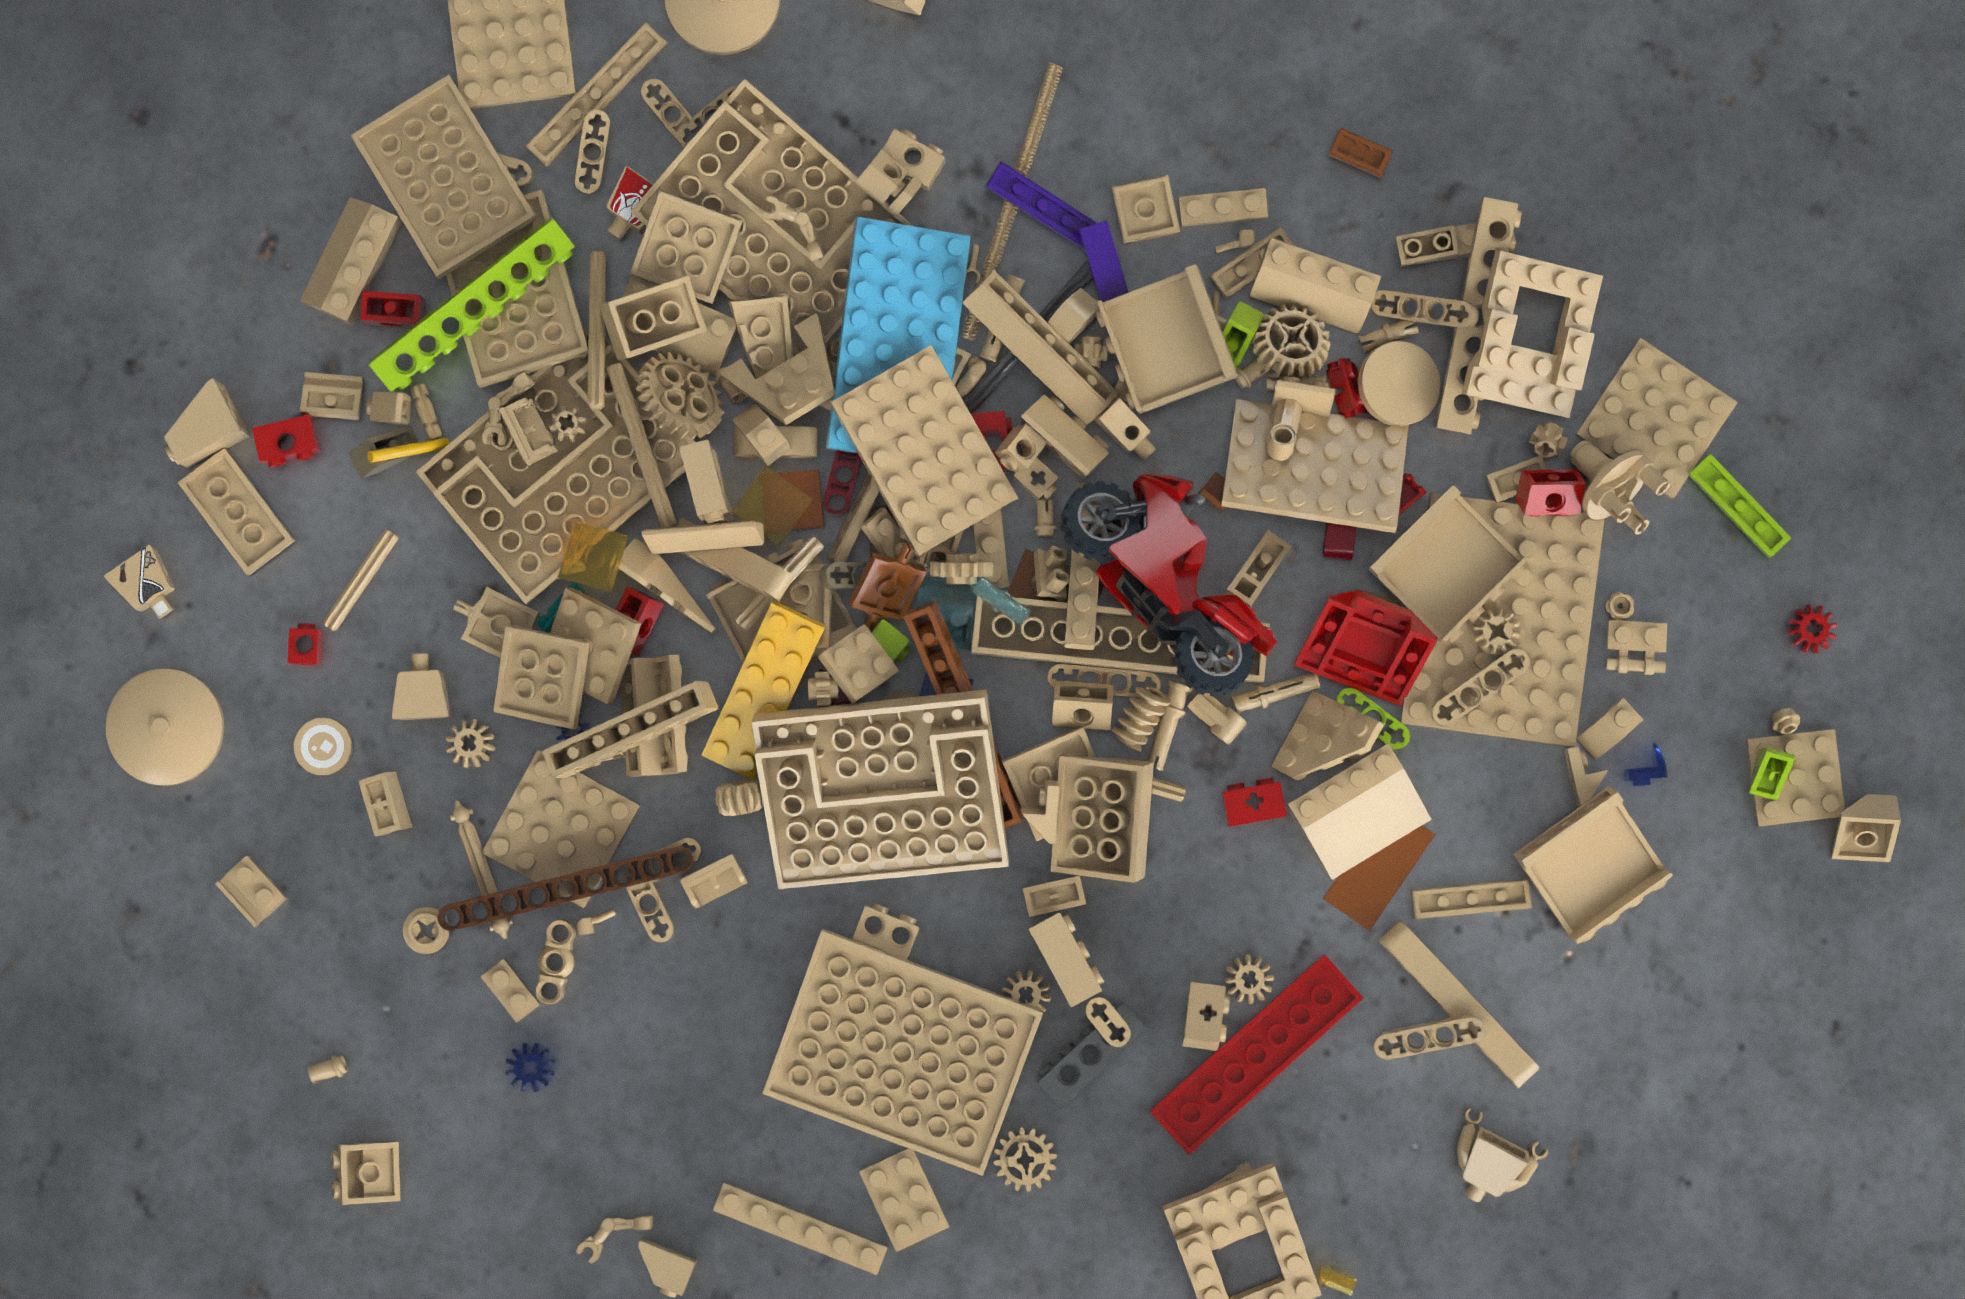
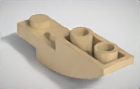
(1441, 243)

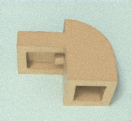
(1074, 315)

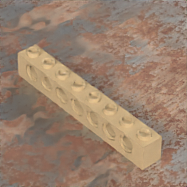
(1489, 211)

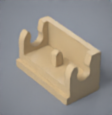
(528, 430)
(385, 803)
(713, 881)

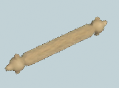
(478, 862)

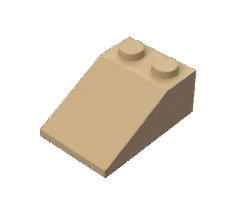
(652, 318)

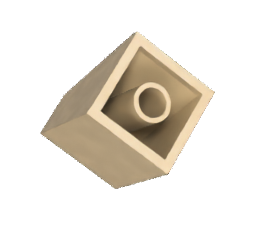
(205, 427)

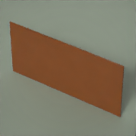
(1371, 884)

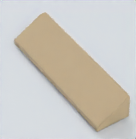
(704, 537)

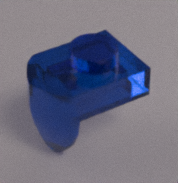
(1643, 776)

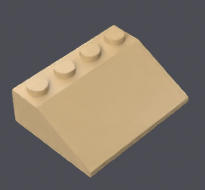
(1359, 811)
(1102, 817)

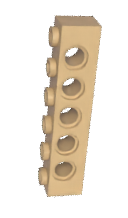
(630, 729)

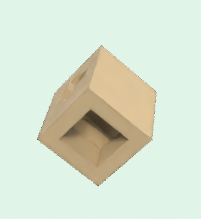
(1038, 491)

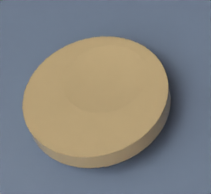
(1399, 383)

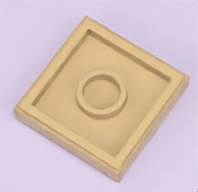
(1145, 209)

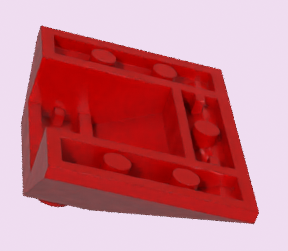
(1367, 645)

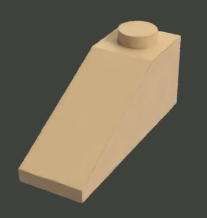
(1259, 568)

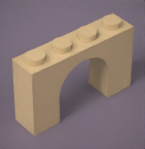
(706, 483)

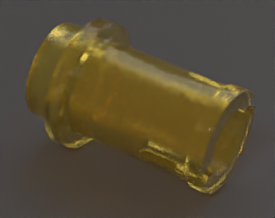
(1336, 1280)

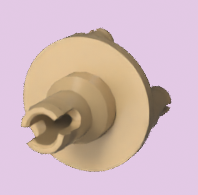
(1616, 483)

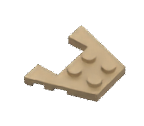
(795, 384)

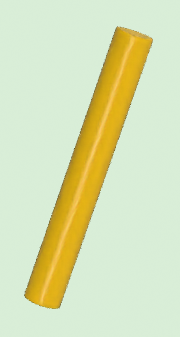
(407, 450)

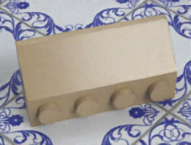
(351, 260)
(1323, 285)
(706, 348)

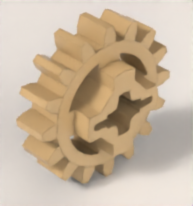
(961, 568)
(1011, 1160)

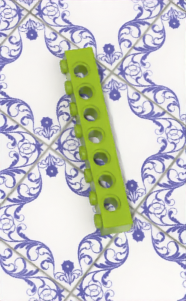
(385, 361)

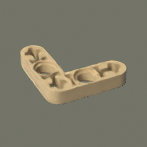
(686, 121)
(638, 891)

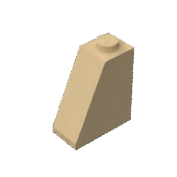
(761, 433)

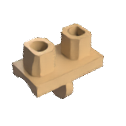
(1050, 573)

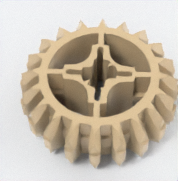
(1295, 358)

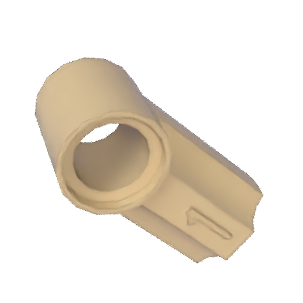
(1284, 429)
(1221, 720)

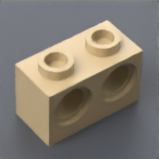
(884, 938)

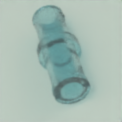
(1001, 601)

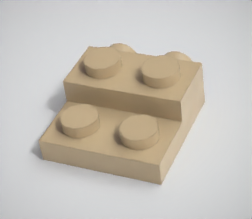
(366, 1173)

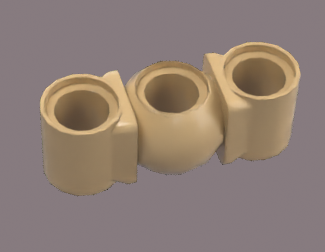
(551, 947)

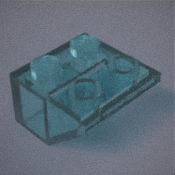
(956, 605)

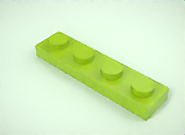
(1739, 506)

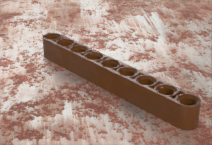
(551, 888)

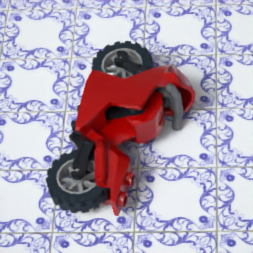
(1158, 574)

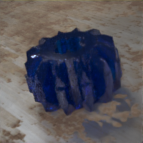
(529, 1057)

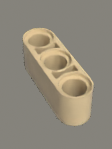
(801, 440)

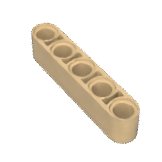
(743, 568)

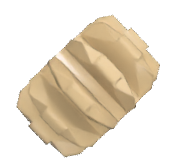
(480, 742)
(739, 797)
(1258, 975)
(1036, 993)

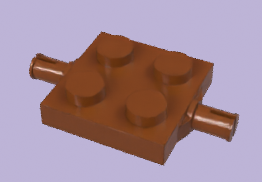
(887, 586)

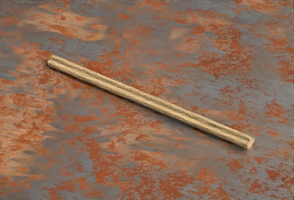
(1022, 166)

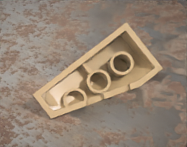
(656, 576)

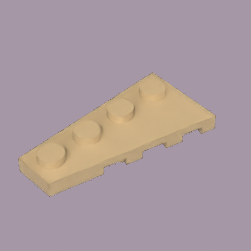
(764, 332)

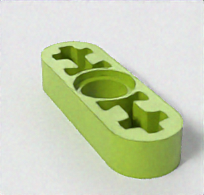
(1386, 737)

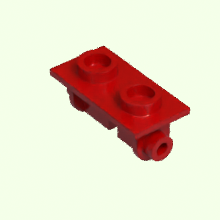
(1346, 376)

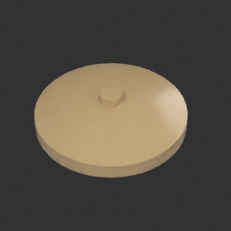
(722, 25)
(164, 727)

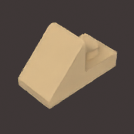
(1582, 784)
(1045, 819)

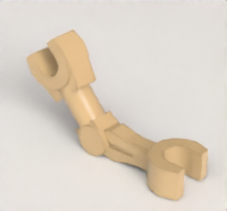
(801, 218)
(519, 385)
(607, 1226)

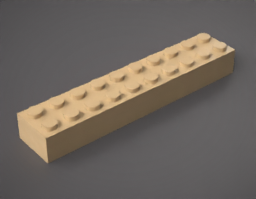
(1118, 644)

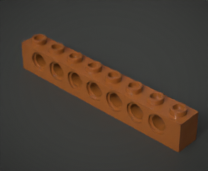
(949, 676)

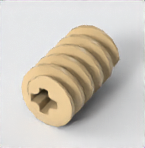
(1141, 717)

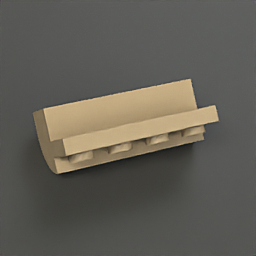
(641, 683)

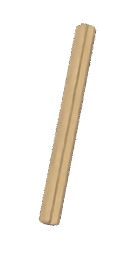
(596, 352)
(641, 445)

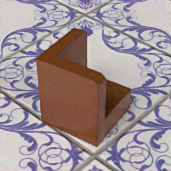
(1214, 491)

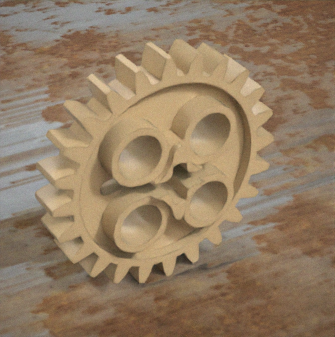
(680, 395)

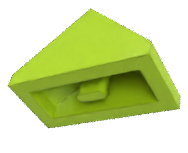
(1770, 772)

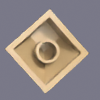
(1868, 829)

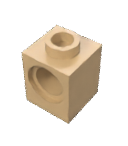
(883, 177)
(1030, 443)

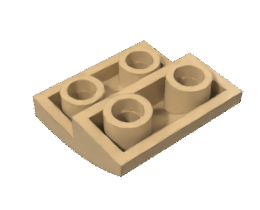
(1314, 398)

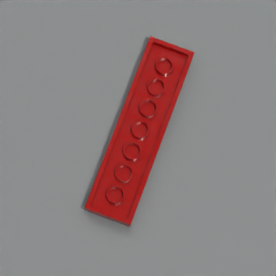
(1256, 1054)

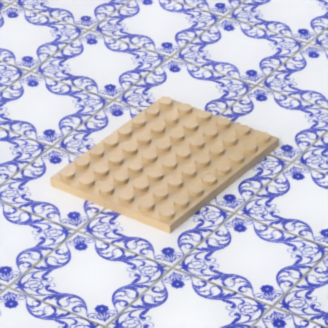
(1554, 617)
(902, 1052)

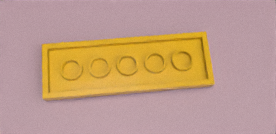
(763, 685)

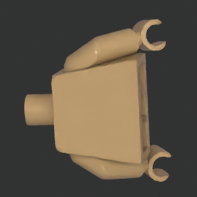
(1493, 1162)

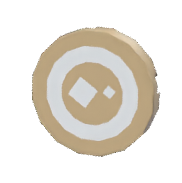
(323, 746)

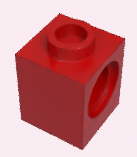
(313, 656)

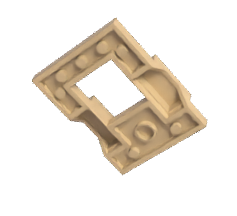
(1527, 375)
(1235, 1212)

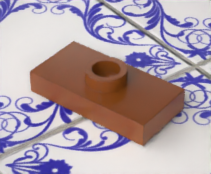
(1360, 153)

